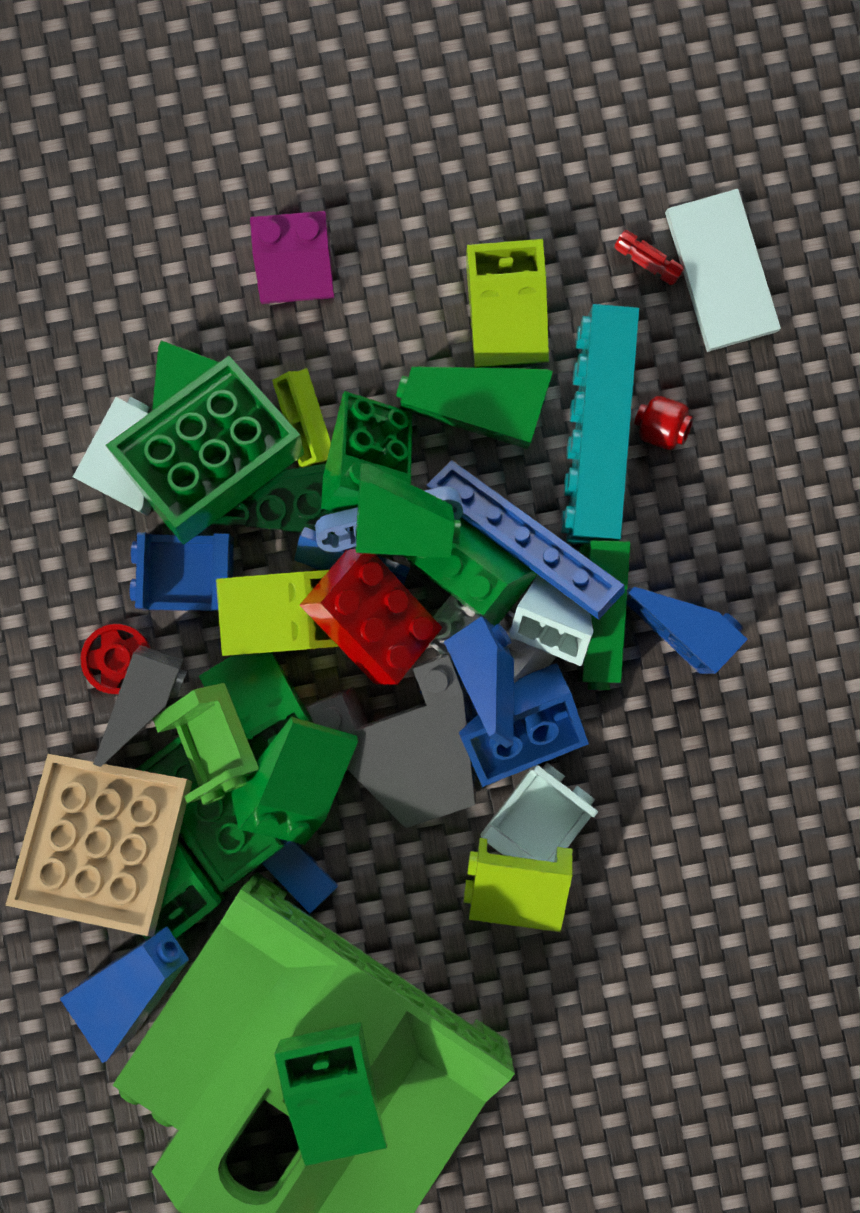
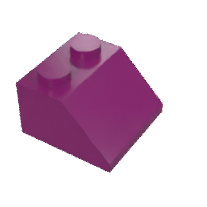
(292, 257)

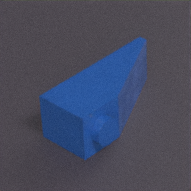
(488, 675)

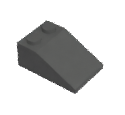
(143, 694)

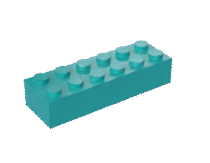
(602, 424)

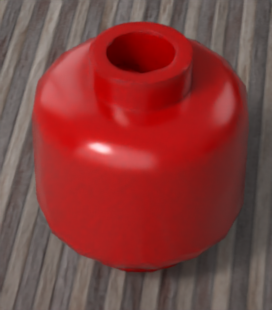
(664, 422)

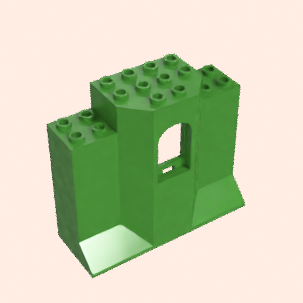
(284, 976)

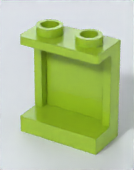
(518, 889)

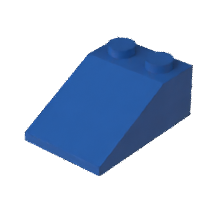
(694, 632)
(543, 728)

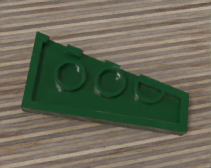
(283, 503)

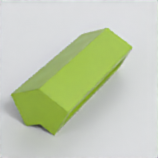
(303, 412)

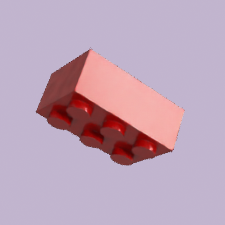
(371, 616)

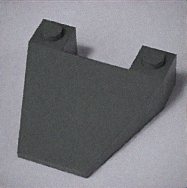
(413, 756)

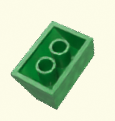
(478, 574)

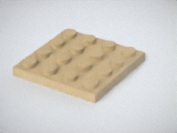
(100, 844)

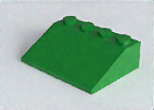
(206, 449)

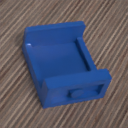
(178, 574)

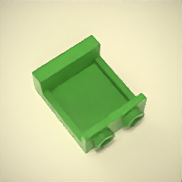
(211, 741)

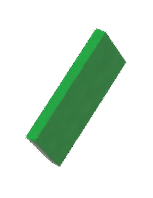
(213, 828)

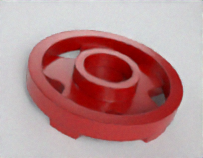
(112, 657)

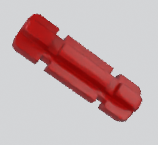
(648, 257)

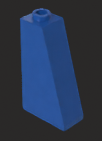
(122, 994)

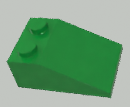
(294, 781)

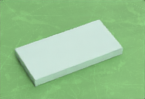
(722, 270)

